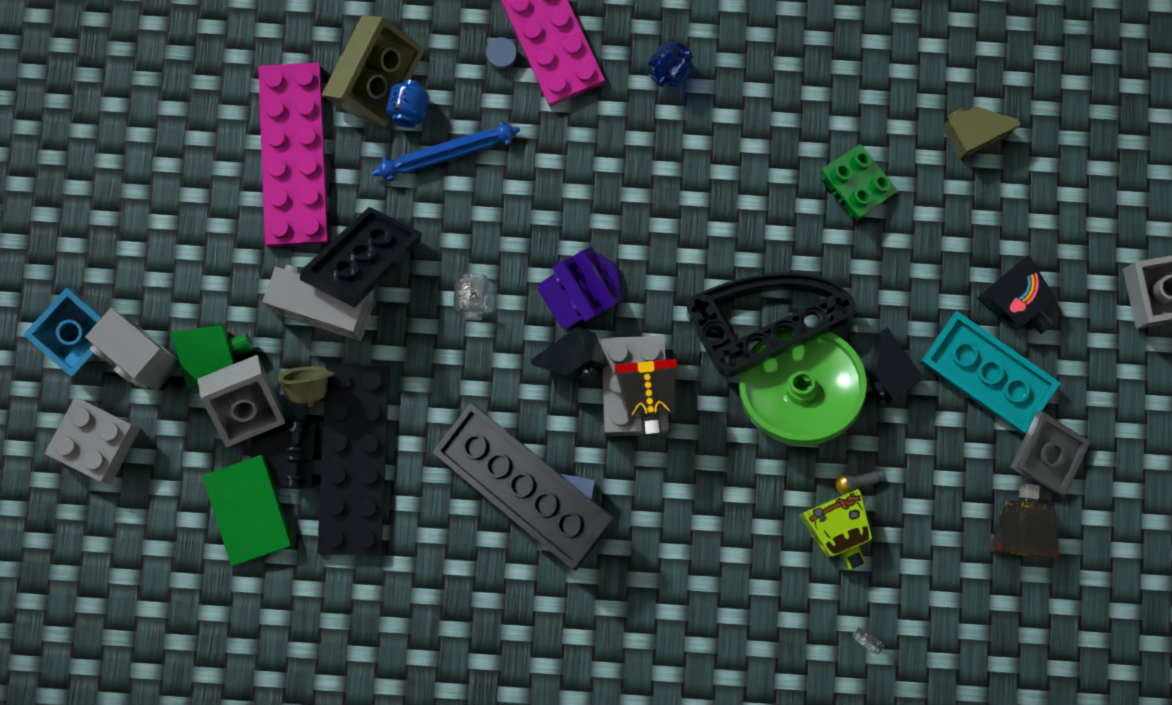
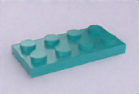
(989, 372)

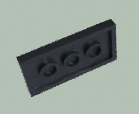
(360, 257)

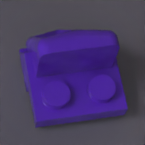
(581, 287)

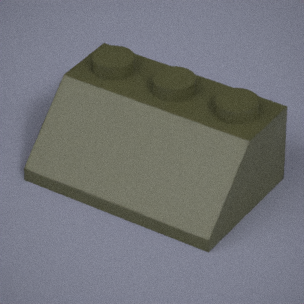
(369, 68)

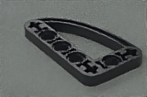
(795, 322)

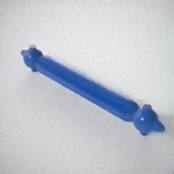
(446, 151)

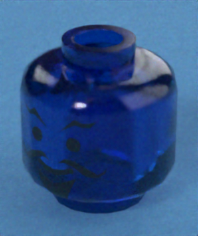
(670, 64)

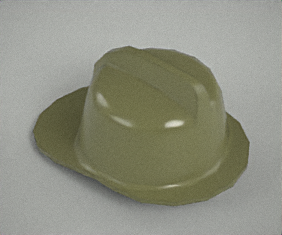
(305, 384)

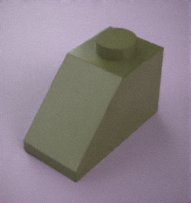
(976, 129)

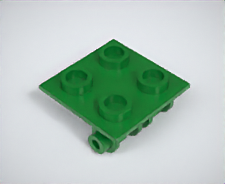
(858, 182)

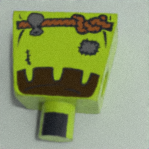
(840, 527)

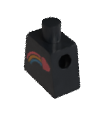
(1020, 297)

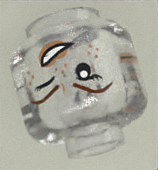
(473, 296)

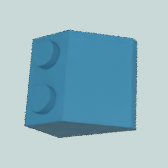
(62, 331)

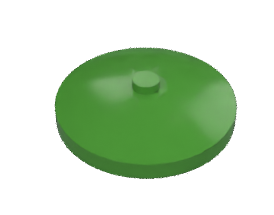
(805, 392)

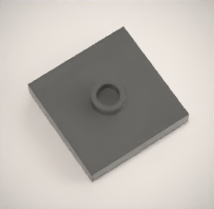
(1050, 454)

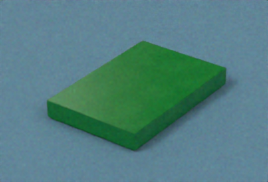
(247, 510)

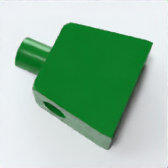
(207, 351)

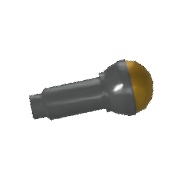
(848, 483)

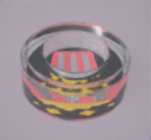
(868, 640)

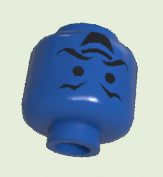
(407, 104)

